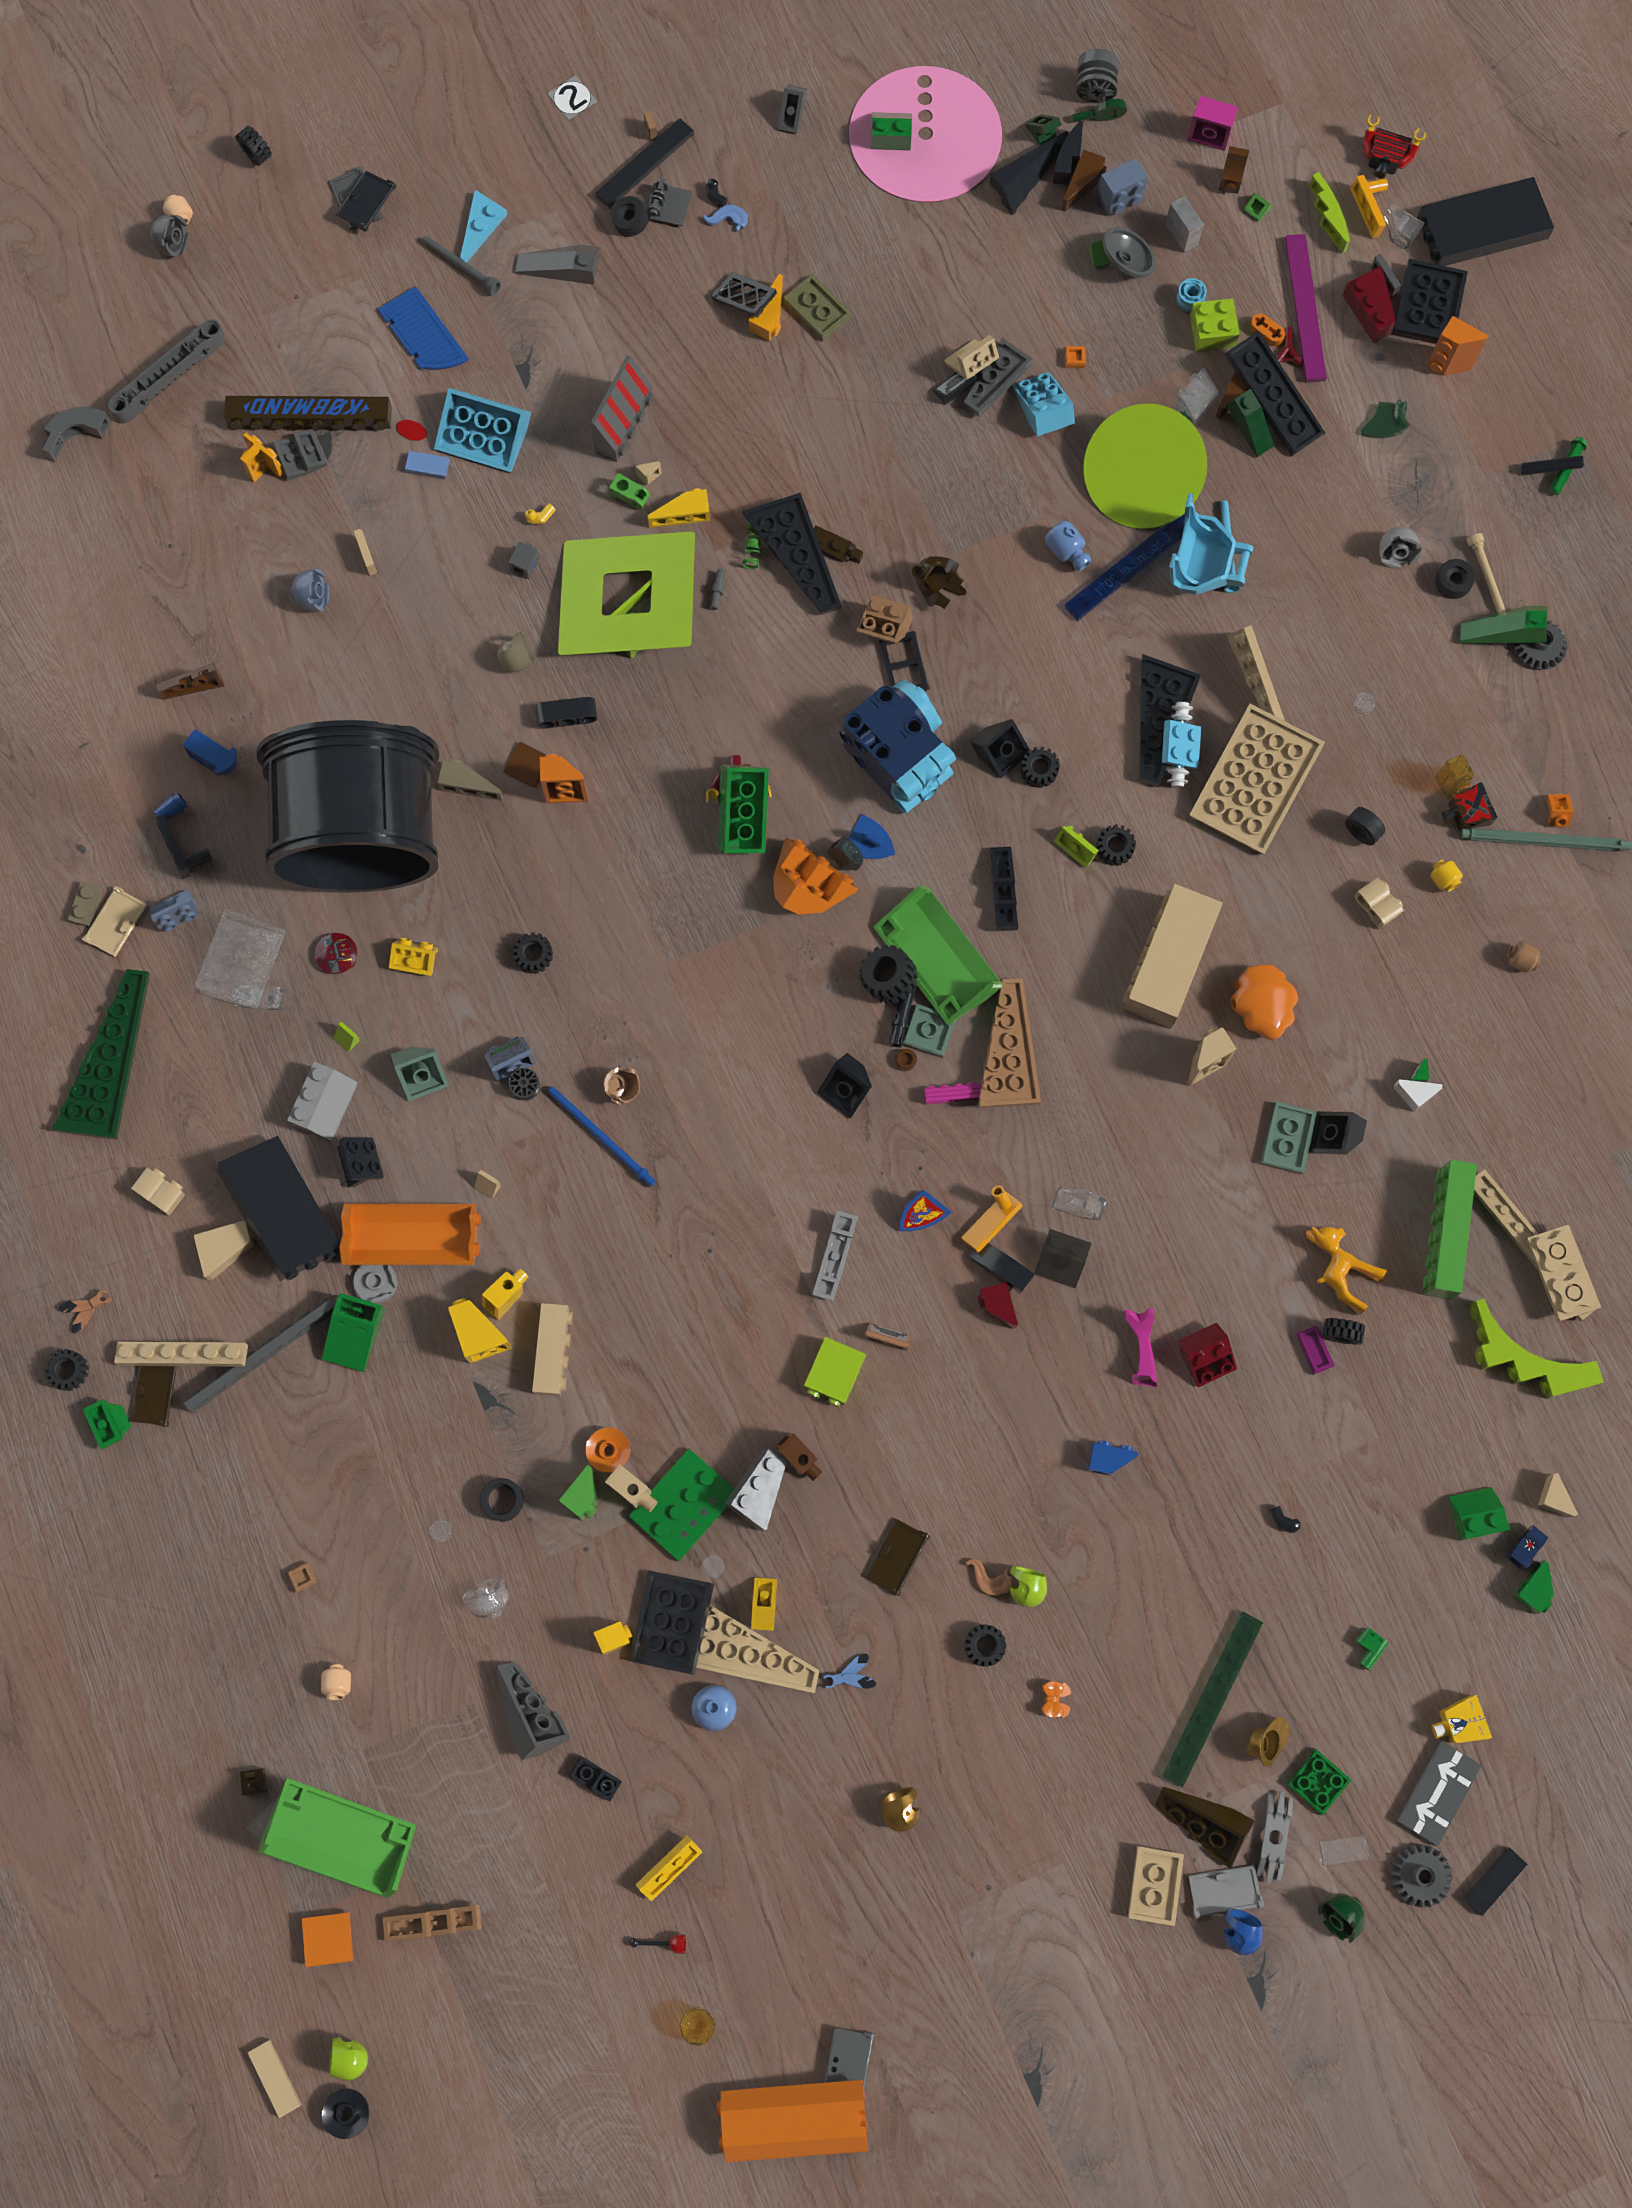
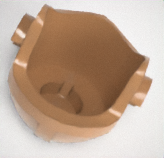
(621, 1085)

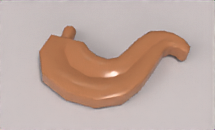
(988, 1585)

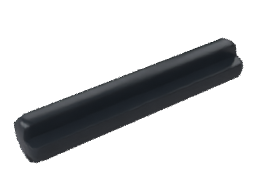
(1552, 465)

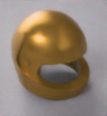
(898, 1811)

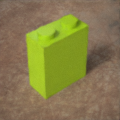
(834, 1372)

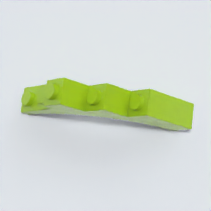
(1524, 1366)

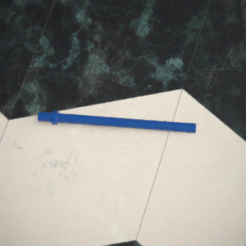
(642, 1173)

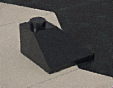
(1000, 746)
(846, 1085)
(1337, 1132)

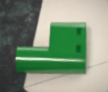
(1373, 1644)

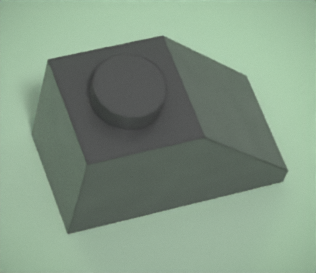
(792, 108)

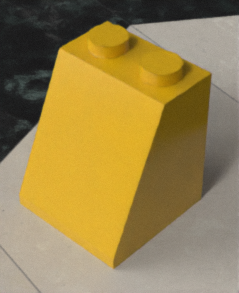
(475, 1332)

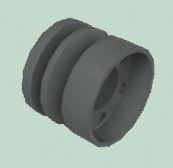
(1097, 75)

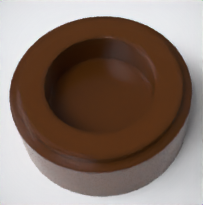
(906, 1060)

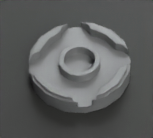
(381, 1282)

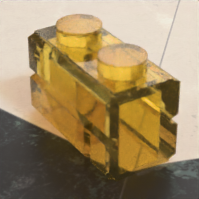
(1454, 776)

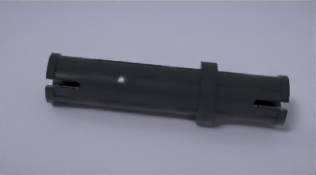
(900, 1024)

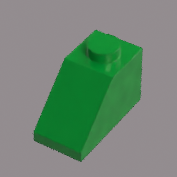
(1536, 1589)

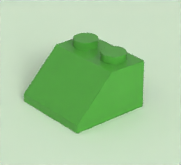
(582, 1495)

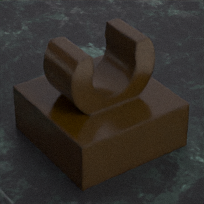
(253, 1781)

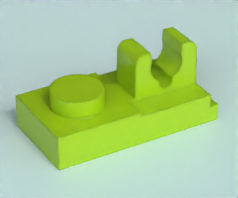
(1076, 845)

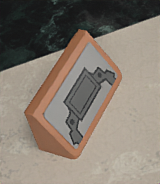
(888, 1336)

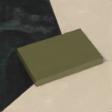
(817, 307)

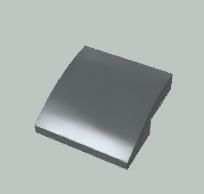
(299, 454)

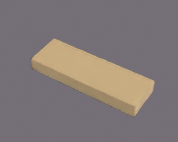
(274, 2078)

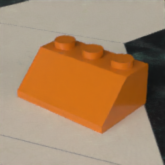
(1456, 348)
(561, 781)

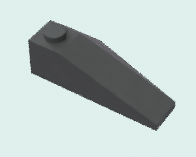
(529, 1719)

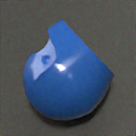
(1244, 1936)

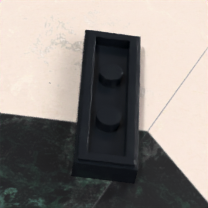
(1495, 1881)

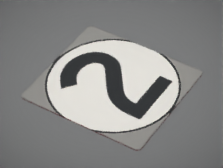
(572, 97)

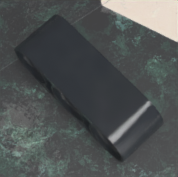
(566, 712)

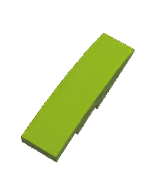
(1332, 217)

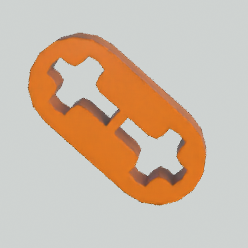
(1267, 329)

